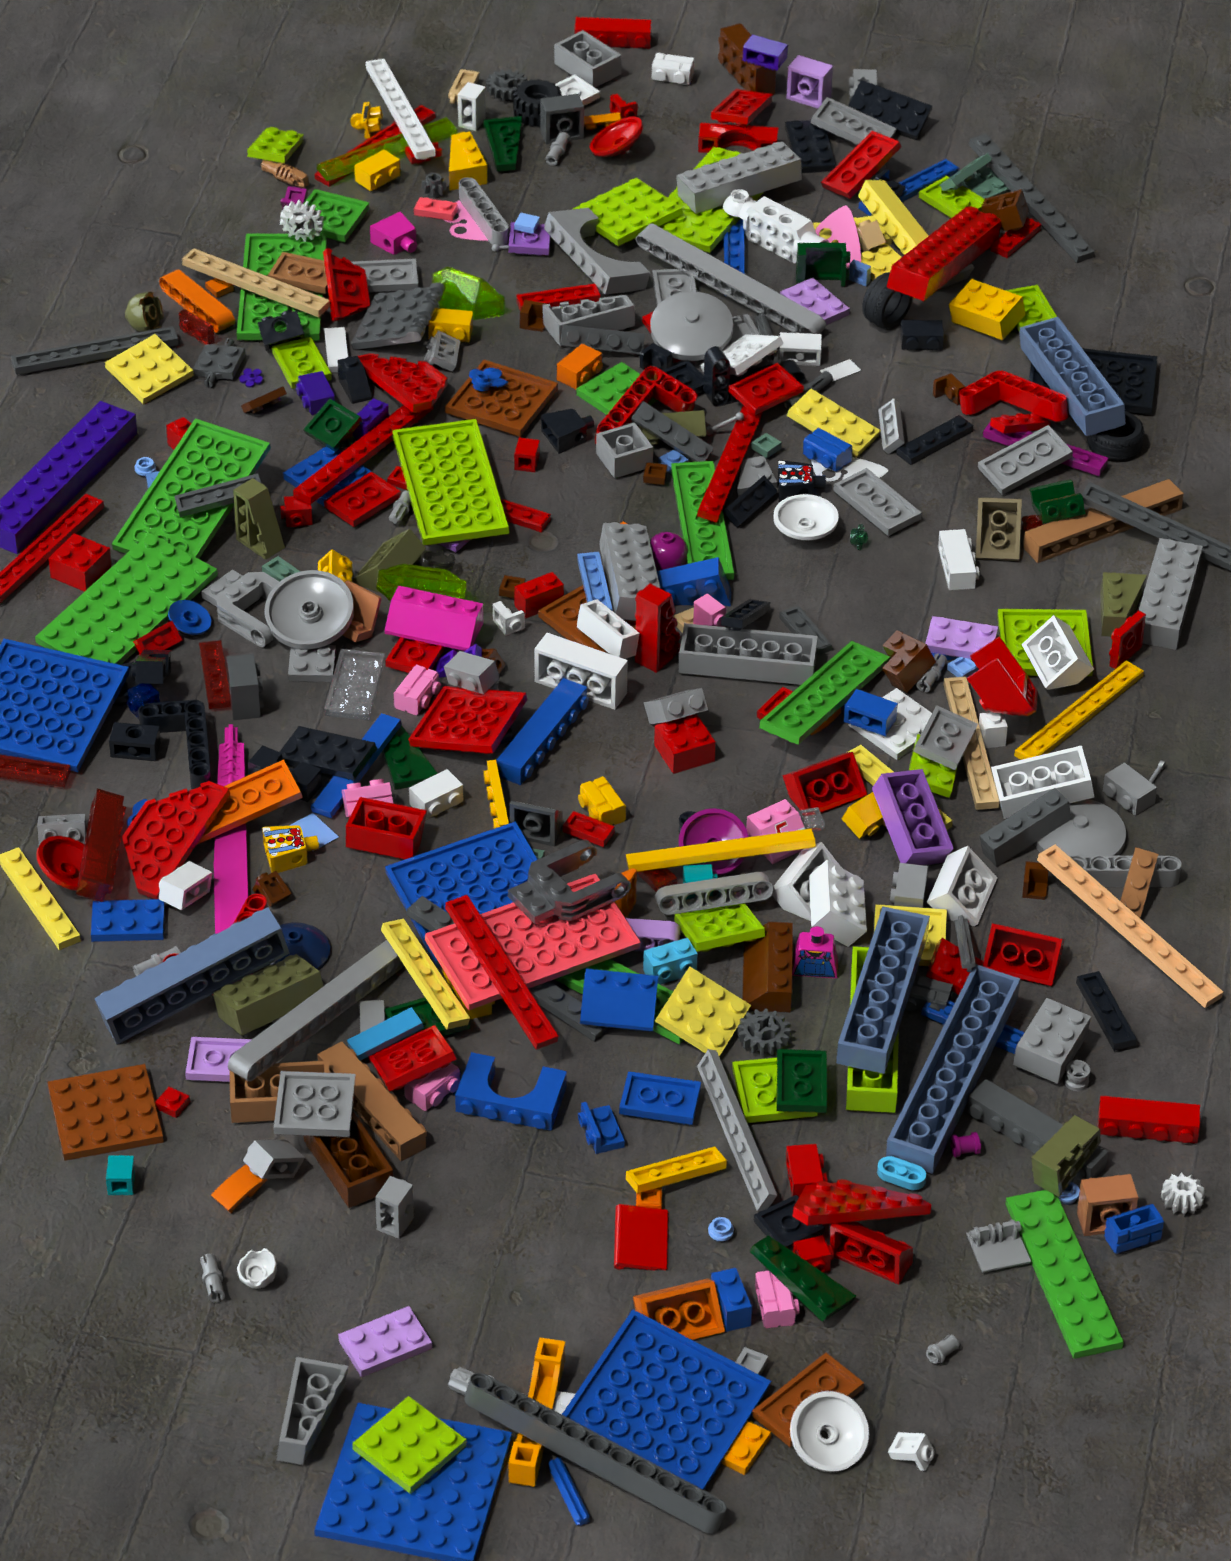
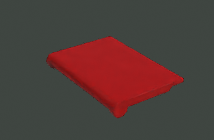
(640, 1238)

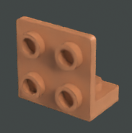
(365, 612)

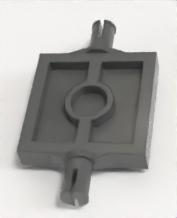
(219, 362)

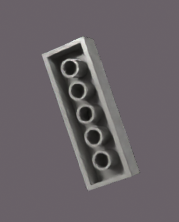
(750, 171)
(627, 565)
(1169, 591)
(747, 654)

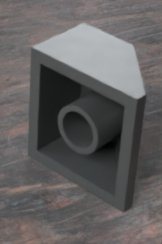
(536, 822)

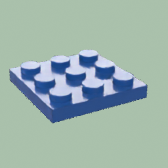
(310, 465)

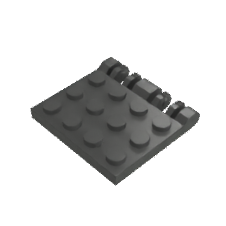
(398, 317)

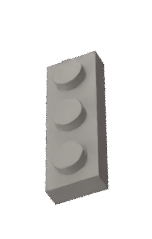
(891, 426)

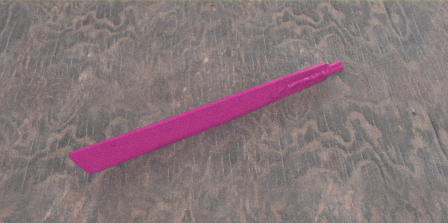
(230, 846)

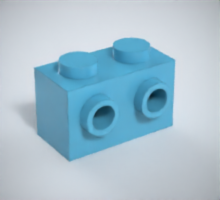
(670, 960)

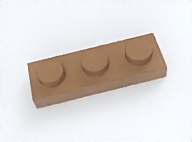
(1138, 880)

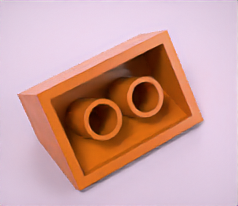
(685, 1308)

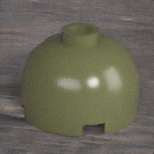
(144, 312)

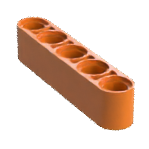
(196, 300)

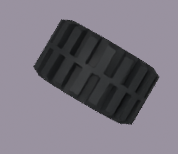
(527, 99)

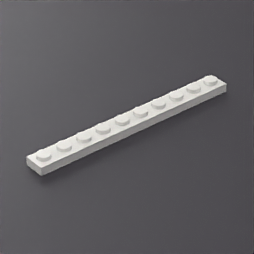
(400, 109)

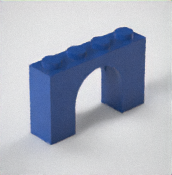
(534, 1110)

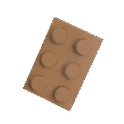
(300, 272)

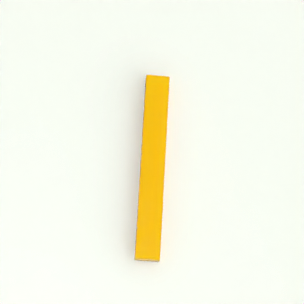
(1080, 711)
(721, 850)

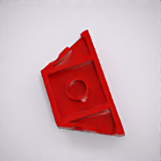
(345, 286)

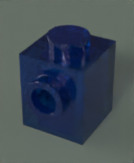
(141, 695)

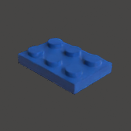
(127, 920)
(660, 1098)

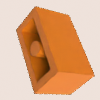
(579, 366)

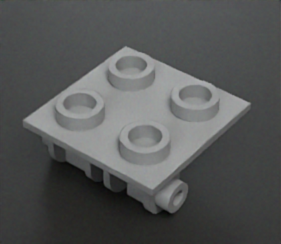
(998, 1246)

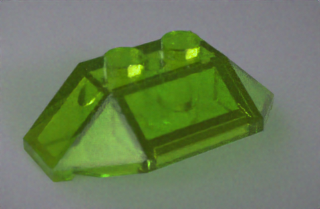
(468, 294)
(420, 578)

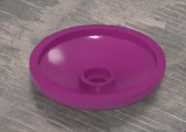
(713, 826)

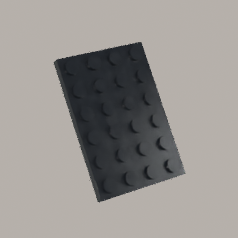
(1127, 373)

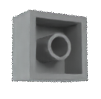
(624, 450)

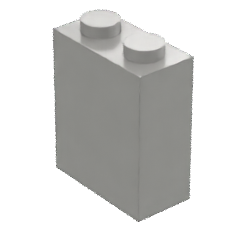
(675, 706)

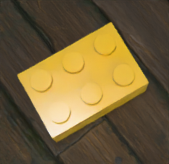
(987, 309)

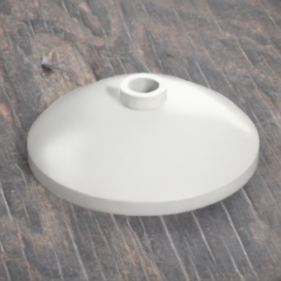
(806, 517)
(845, 1428)

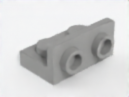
(442, 351)
(62, 825)

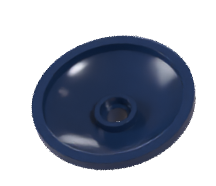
(306, 942)

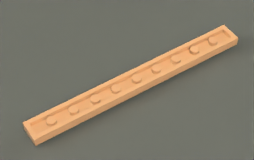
(1130, 926)

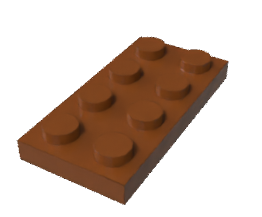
(820, 1376)

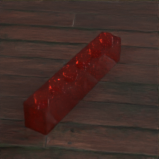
(101, 845)

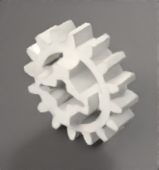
(301, 220)

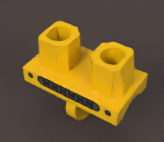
(368, 119)

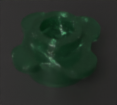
(858, 536)

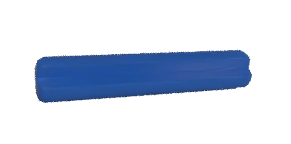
(568, 1491)

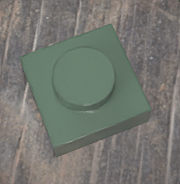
(766, 445)

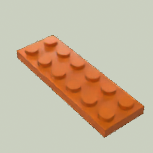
(254, 797)

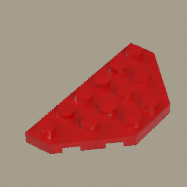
(410, 383)
(168, 832)
(854, 1202)

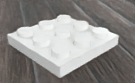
(749, 352)
(902, 735)

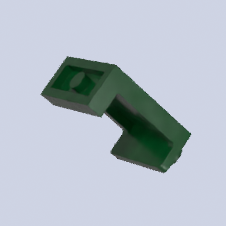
(822, 262)
(1056, 501)

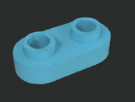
(901, 1173)

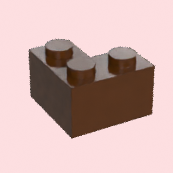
(1009, 207)
(907, 661)

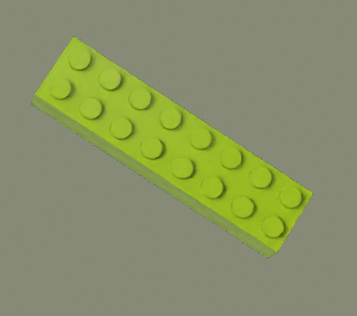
(867, 1088)

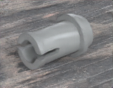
(937, 1352)

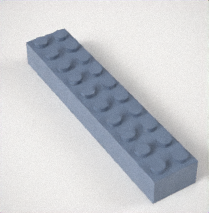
(953, 1068)

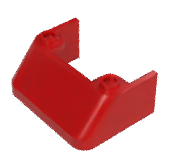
(1002, 681)

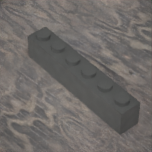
(1024, 1123)

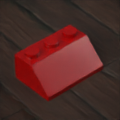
(826, 783)
(385, 828)
(1023, 954)
(871, 1250)

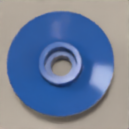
(189, 617)

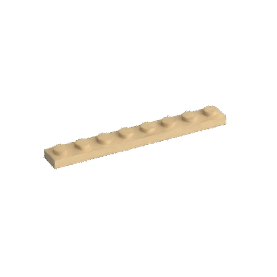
(256, 282)
(975, 755)

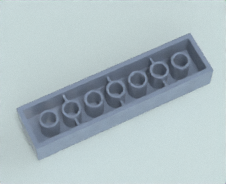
(1072, 373)
(192, 975)
(883, 990)

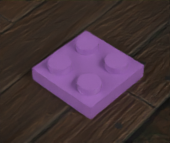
(529, 243)

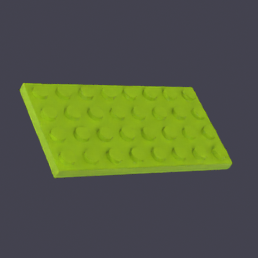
(707, 227)
(450, 482)

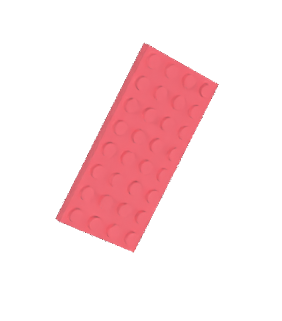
(535, 950)

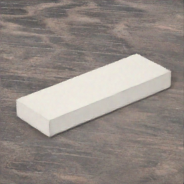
(335, 346)

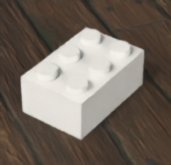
(837, 902)

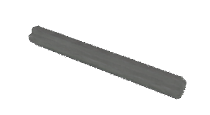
(764, 329)
(964, 943)

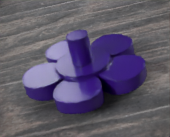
(250, 377)

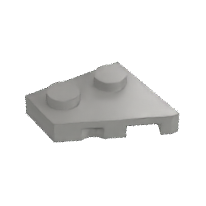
(752, 471)

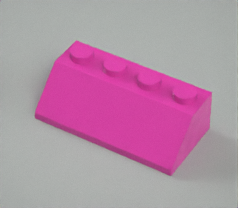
(434, 618)

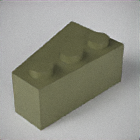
(1064, 1155)

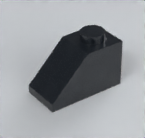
(354, 379)

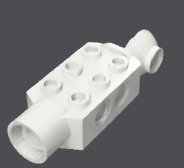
(772, 224)

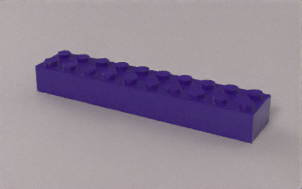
(63, 473)

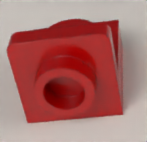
(618, 105)

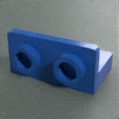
(601, 1128)

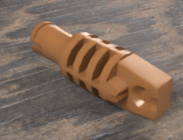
(286, 173)

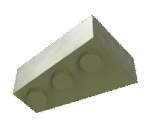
(256, 519)
(1119, 599)

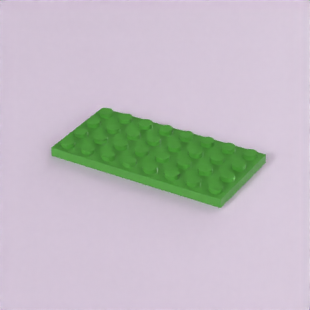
(260, 256)
(200, 460)
(127, 602)

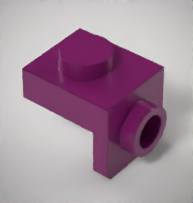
(294, 194)

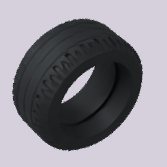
(883, 305)
(1119, 447)

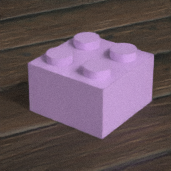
(809, 81)

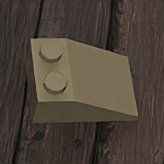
(998, 529)

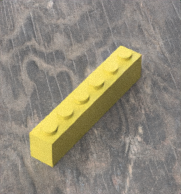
(892, 214)

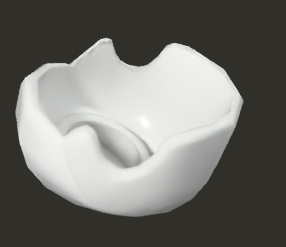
(257, 1268)

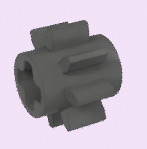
(434, 185)

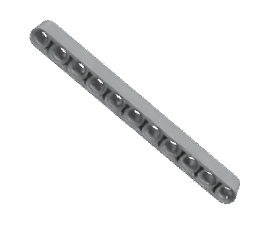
(729, 281)
(315, 1012)

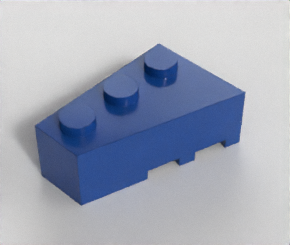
(696, 580)

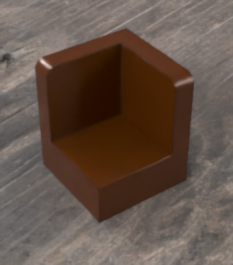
(532, 316)
(1035, 881)

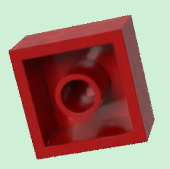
(79, 562)
(684, 743)

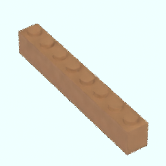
(1075, 532)

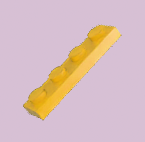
(495, 793)
(676, 1169)

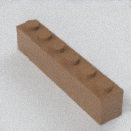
(376, 1105)

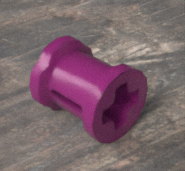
(965, 1144)

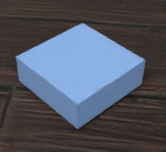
(526, 223)
(962, 667)

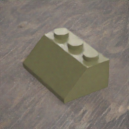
(691, 420)
(401, 549)

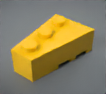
(465, 160)

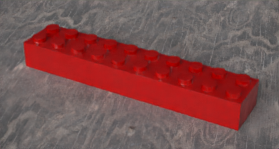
(944, 253)

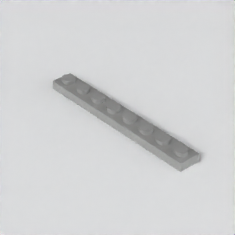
(736, 1130)

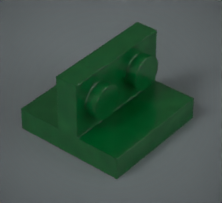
(333, 426)

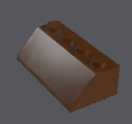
(769, 969)

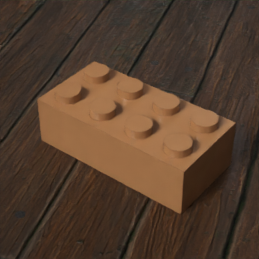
(258, 1098)

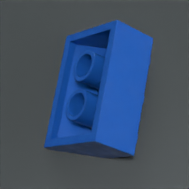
(619, 999)

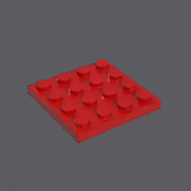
(468, 720)

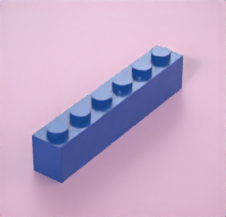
(542, 731)

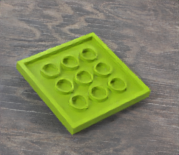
(629, 210)
(1019, 624)

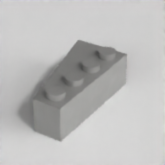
(608, 313)
(310, 1401)

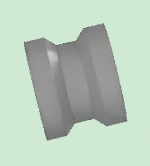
(1077, 1075)

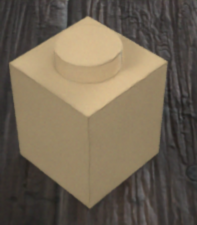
(870, 235)

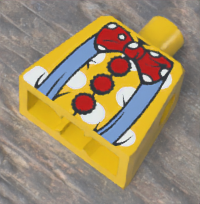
(287, 847)

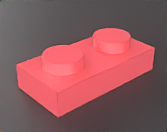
(435, 209)

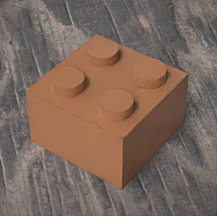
(1103, 1199)

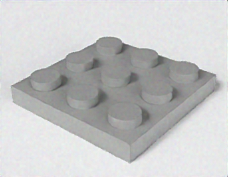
(314, 1104)

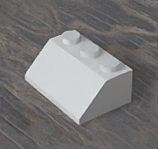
(1057, 655)
(963, 886)
(793, 887)

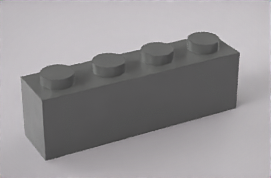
(1025, 827)

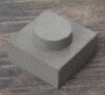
(752, 1360)

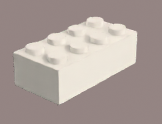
(598, 671)
(1031, 778)

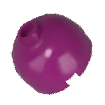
(668, 550)

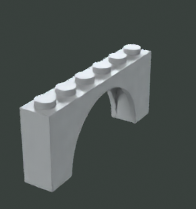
(609, 275)

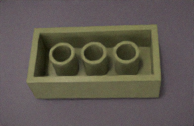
(267, 994)

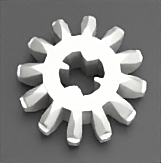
(1182, 1194)

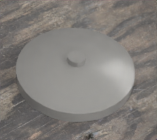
(691, 325)
(309, 609)
(1091, 831)

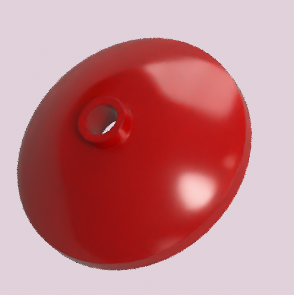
(617, 137)
(61, 860)

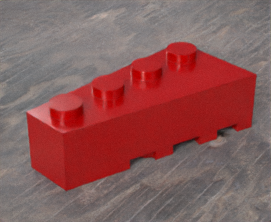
(656, 627)

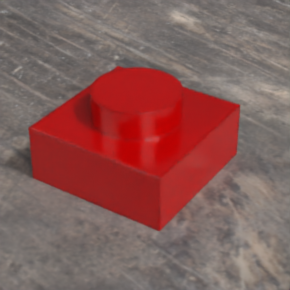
(172, 1102)

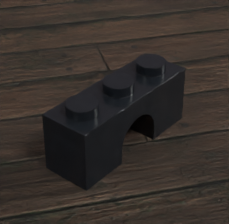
(152, 666)
(305, 775)

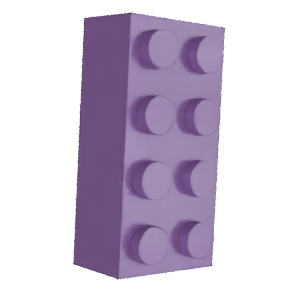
(912, 817)

